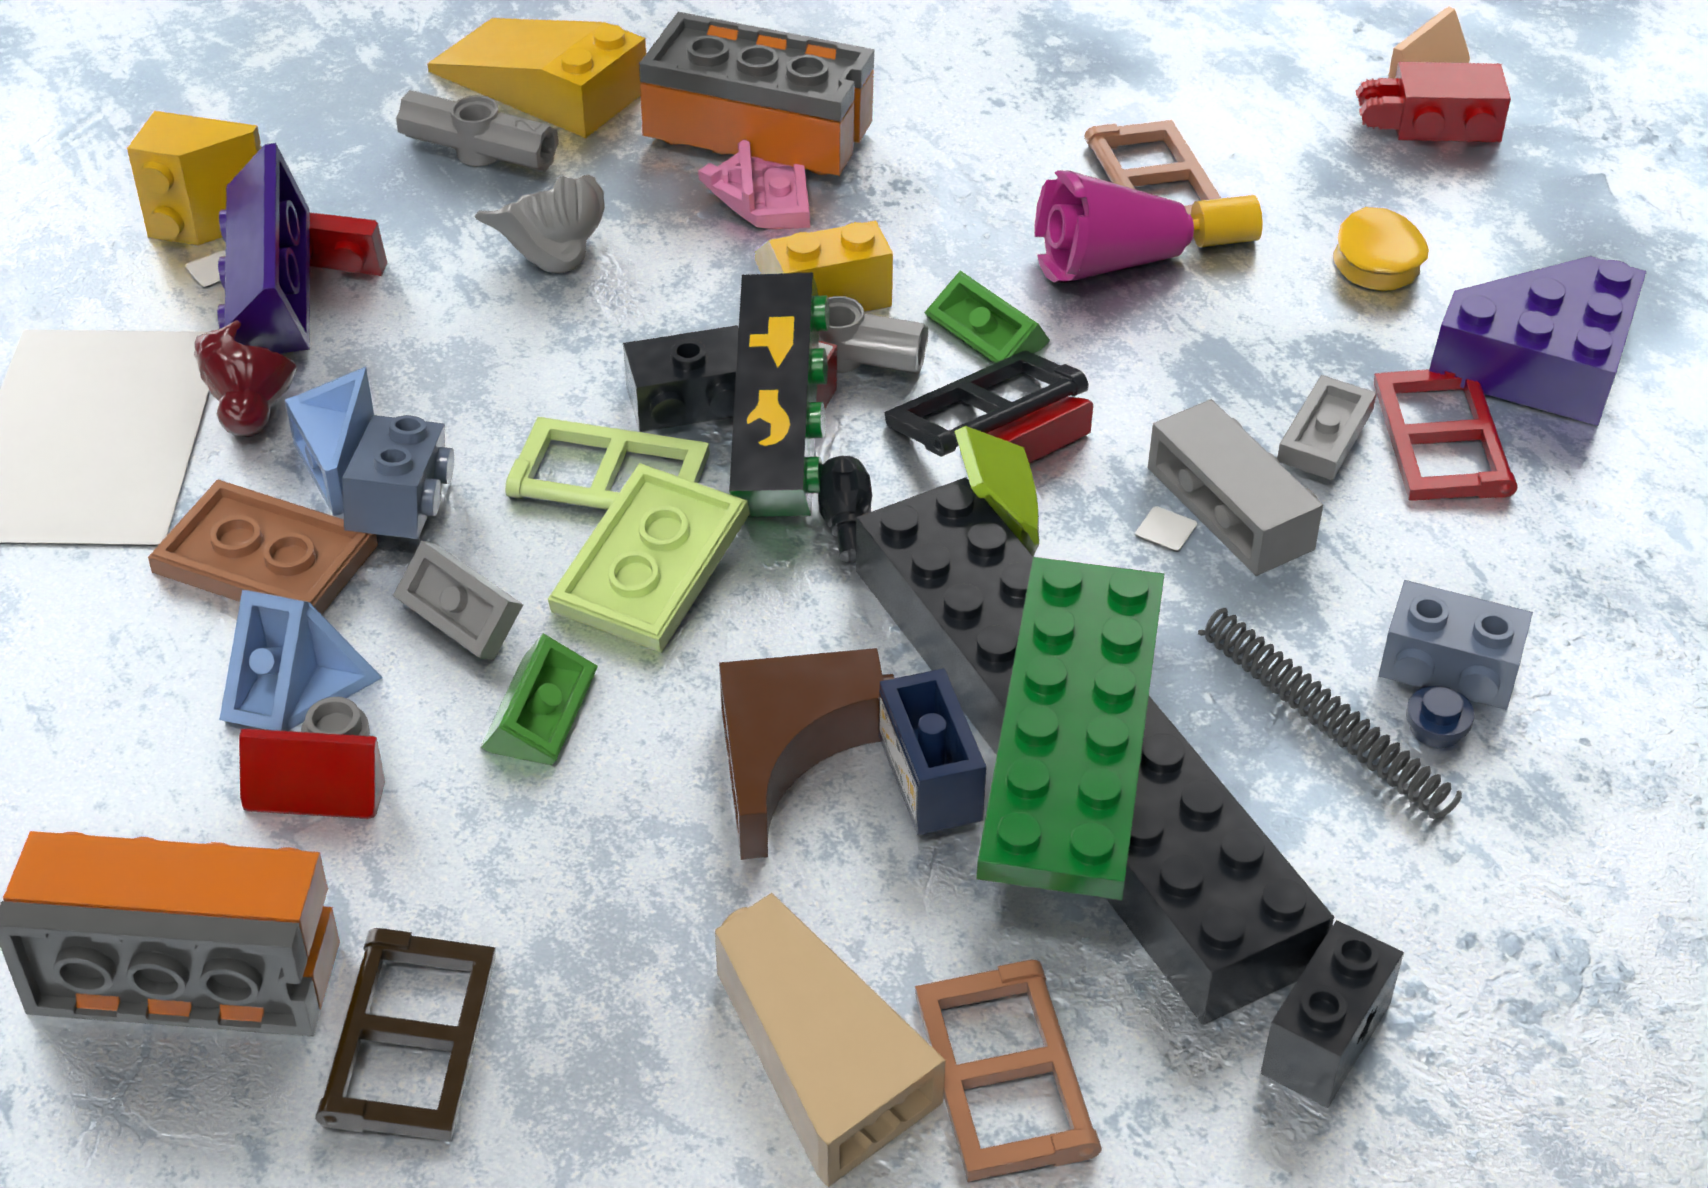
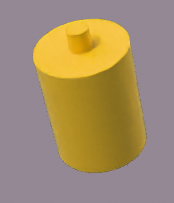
(1227, 220)

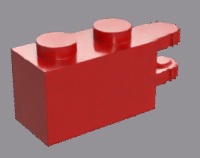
(1438, 102)

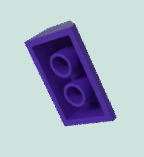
(266, 256)

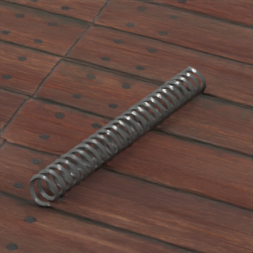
(1400, 760)

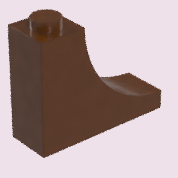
(787, 719)

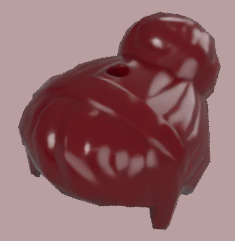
(242, 379)

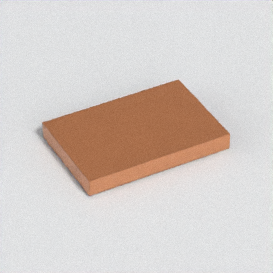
(261, 545)

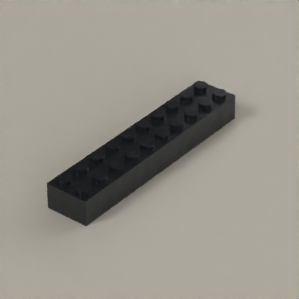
(1200, 875)

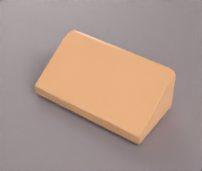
(1435, 41)

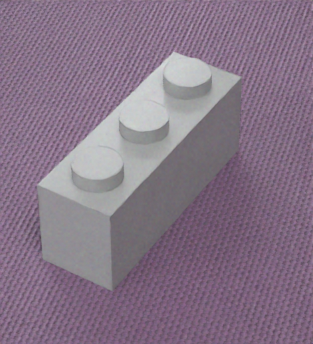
(1234, 487)

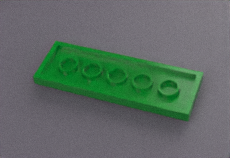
(1073, 730)

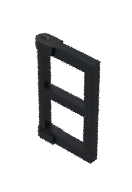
(971, 389)

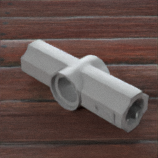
(477, 130)
(873, 338)

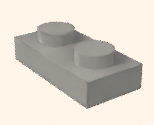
(1326, 427)
(458, 600)

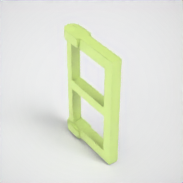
(617, 441)

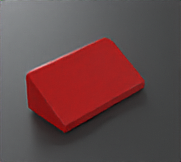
(1049, 427)
(310, 773)

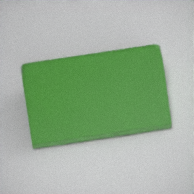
(985, 320)
(540, 703)

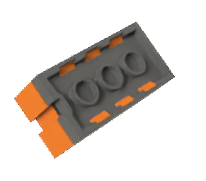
(779, 90)
(169, 933)

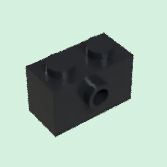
(682, 377)

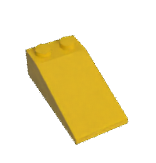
(549, 68)

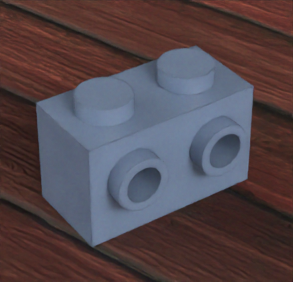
(396, 476)
(1455, 643)

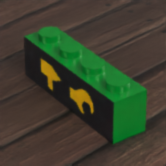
(778, 393)

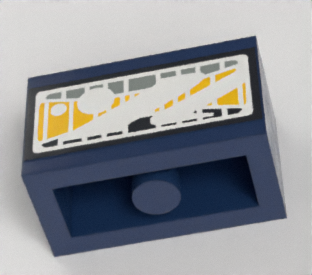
(931, 751)

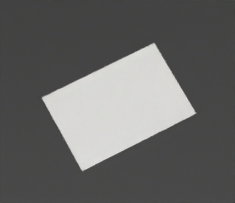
(96, 435)

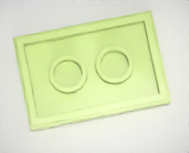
(649, 557)

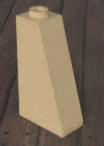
(827, 1040)

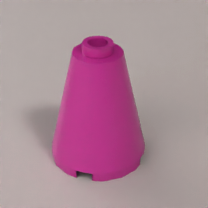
(1105, 227)

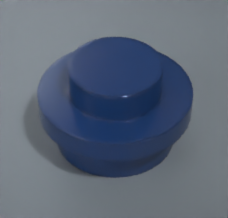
(1439, 716)

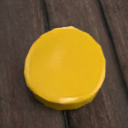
(1379, 249)

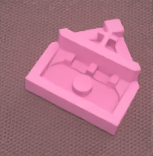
(760, 190)

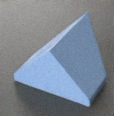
(328, 429)
(287, 662)

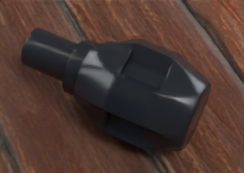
(842, 498)

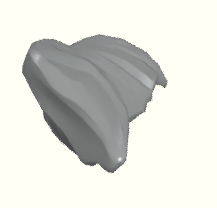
(553, 223)

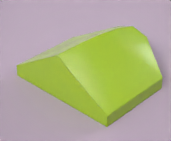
(1004, 479)

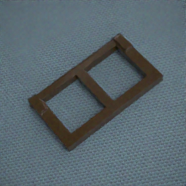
(358, 1115)

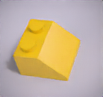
(184, 173)
(843, 259)

